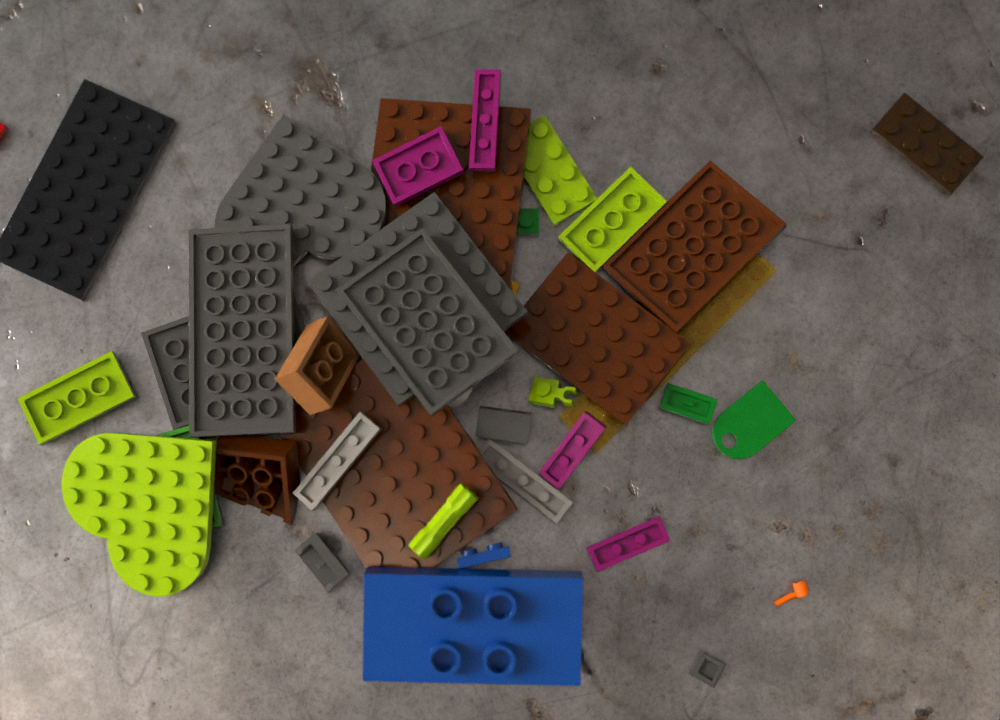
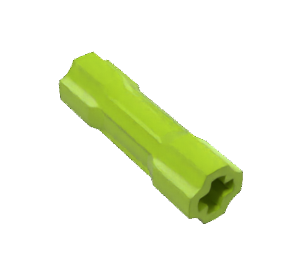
(455, 507)

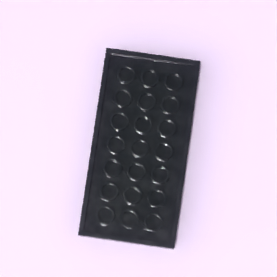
(84, 189)

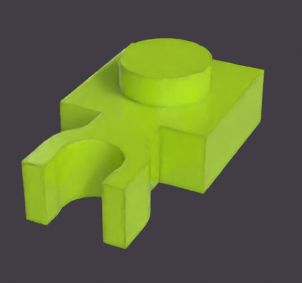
(549, 391)

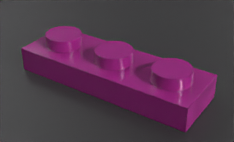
(572, 449)
(628, 544)

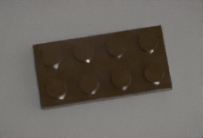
(927, 144)

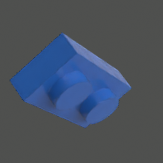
(494, 553)

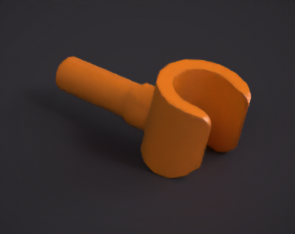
(800, 590)

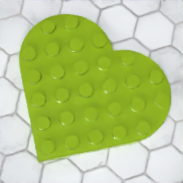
(149, 502)

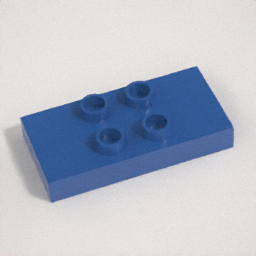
(472, 626)

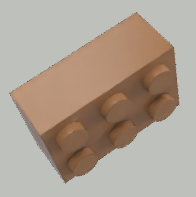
(318, 365)

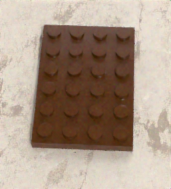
(694, 247)
(598, 339)

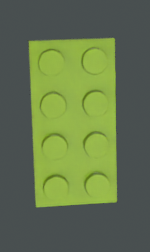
(554, 175)
(612, 219)
(76, 398)

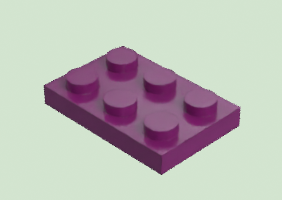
(418, 166)

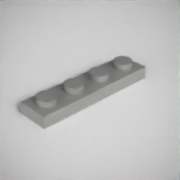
(337, 461)
(525, 482)

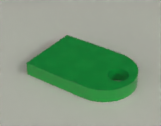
(752, 421)

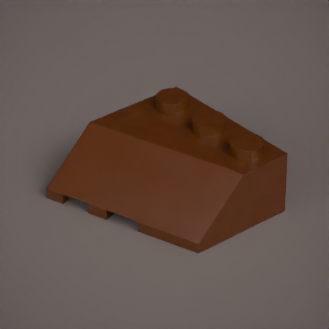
(258, 473)

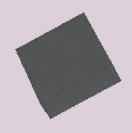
(707, 669)

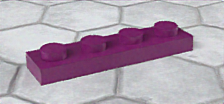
(485, 120)

